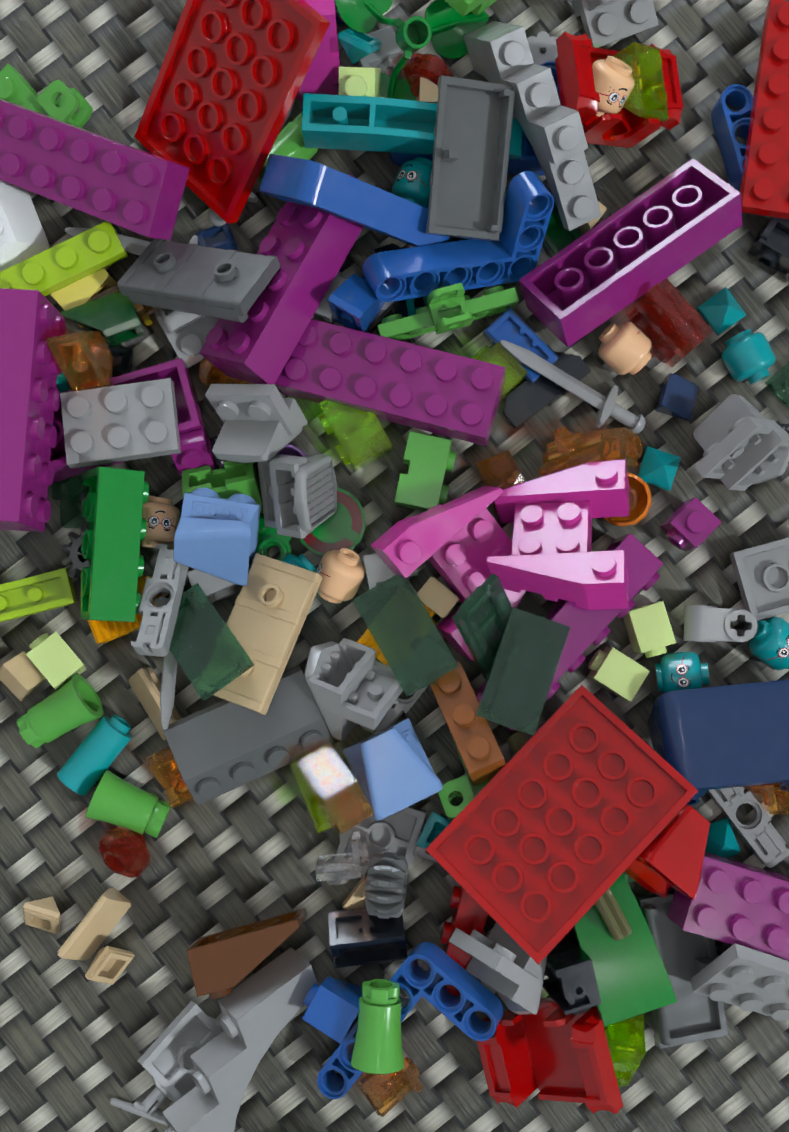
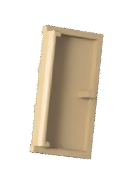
(267, 625)

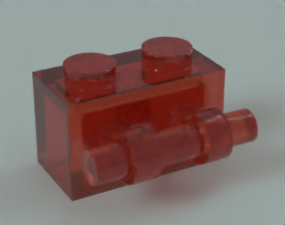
(669, 323)

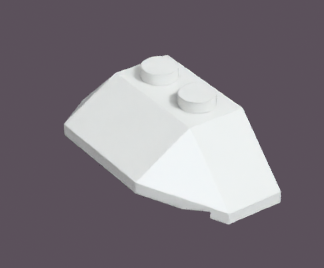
(19, 226)

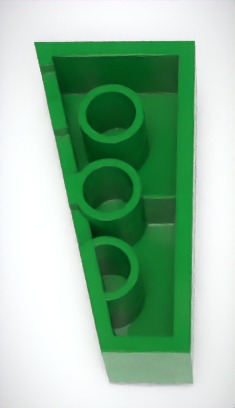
(112, 543)

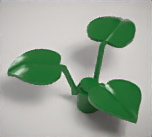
(440, 24)

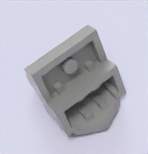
(614, 19)
(185, 332)
(254, 420)
(741, 445)
(297, 493)
(350, 686)
(504, 967)

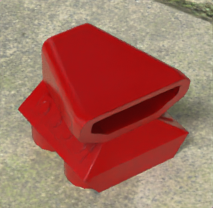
(674, 856)

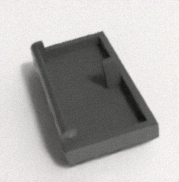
(470, 158)
(198, 279)
(683, 956)

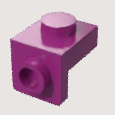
(195, 451)

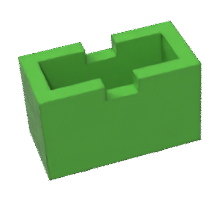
(427, 462)
(227, 481)

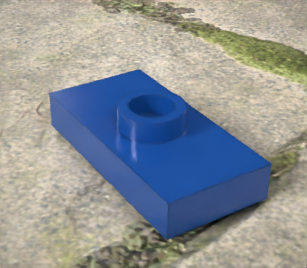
(515, 330)

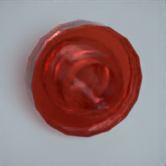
(424, 66)
(124, 852)

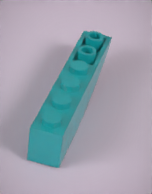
(376, 124)

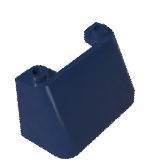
(725, 735)

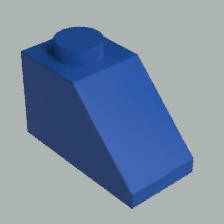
(355, 304)
(333, 1007)

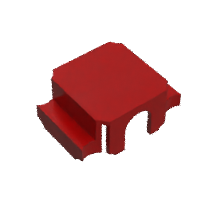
(579, 93)
(551, 1052)

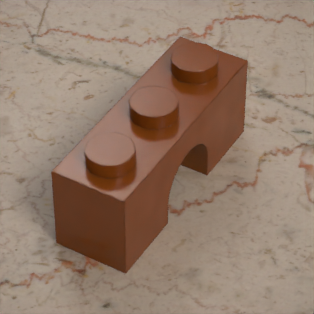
(470, 732)

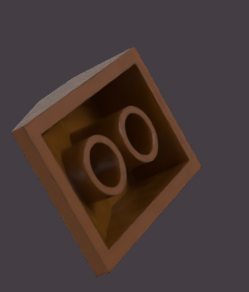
(230, 955)

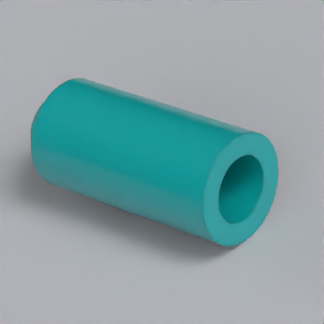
(95, 754)

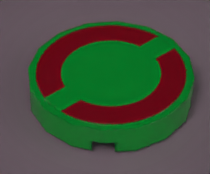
(341, 530)

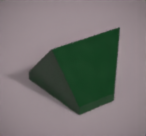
(111, 316)

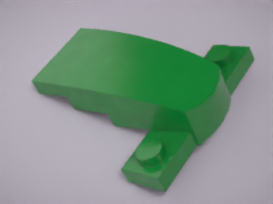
(626, 970)

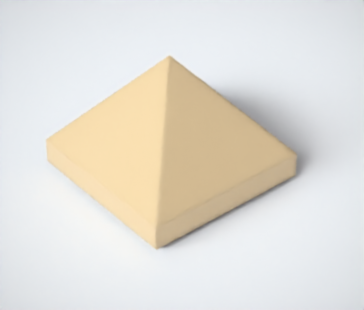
(43, 915)
(109, 964)

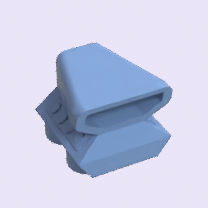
(217, 534)
(392, 769)

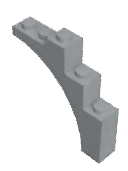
(554, 131)
(250, 1023)

